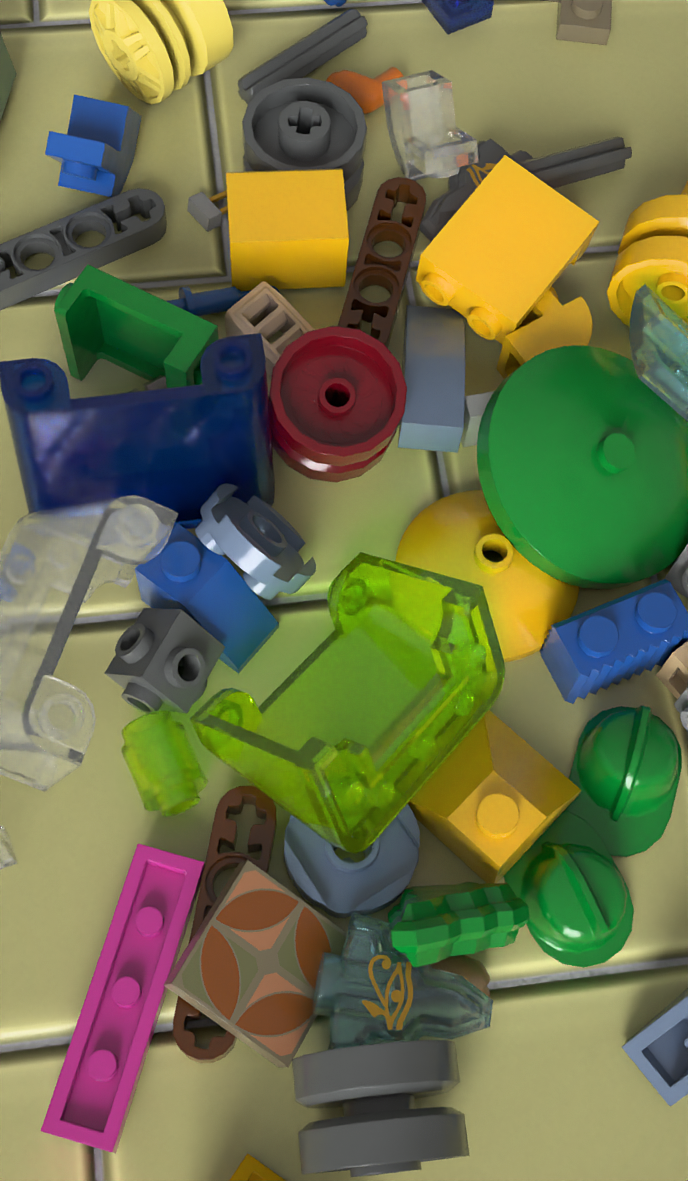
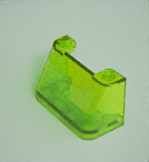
(370, 705)

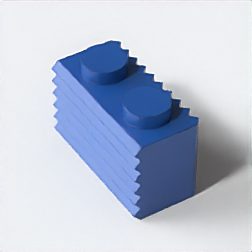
(615, 640)

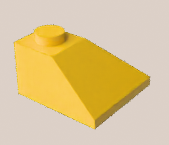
(492, 798)

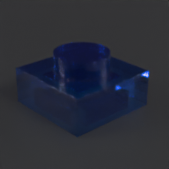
(459, 14)

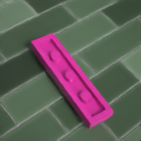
(124, 999)

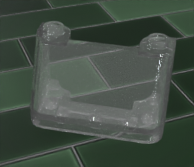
(46, 574)

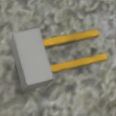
(205, 211)

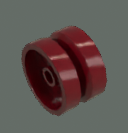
(335, 403)

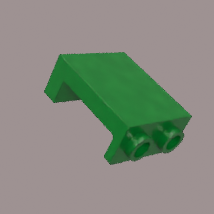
(130, 329)

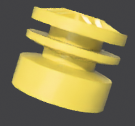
(160, 42)

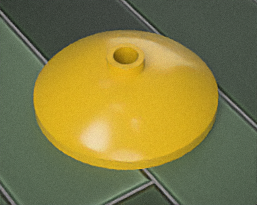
(520, 597)

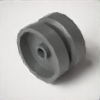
(306, 127)
(377, 1096)

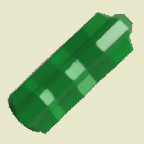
(455, 920)

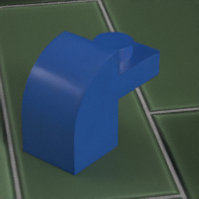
(96, 147)

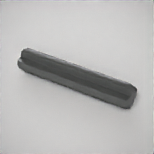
(306, 54)
(579, 162)

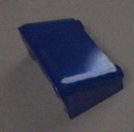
(144, 443)

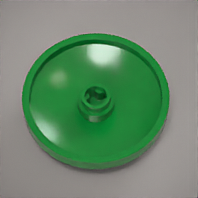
(585, 468)

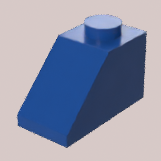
(210, 592)

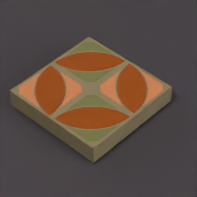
(257, 963)

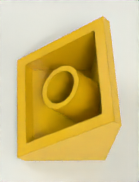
(287, 228)

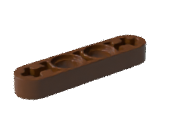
(380, 270)
(224, 833)

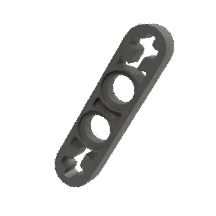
(69, 257)

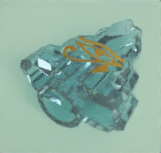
(384, 999)

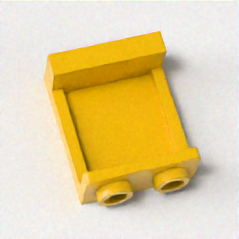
(504, 250)

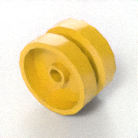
(653, 254)

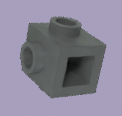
(164, 661)

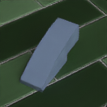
(434, 379)

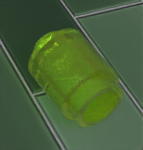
(163, 763)

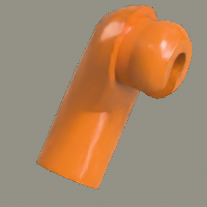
(363, 89)

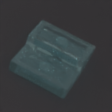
(660, 349)

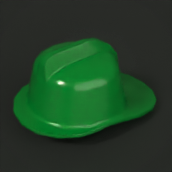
(626, 777)
(573, 894)

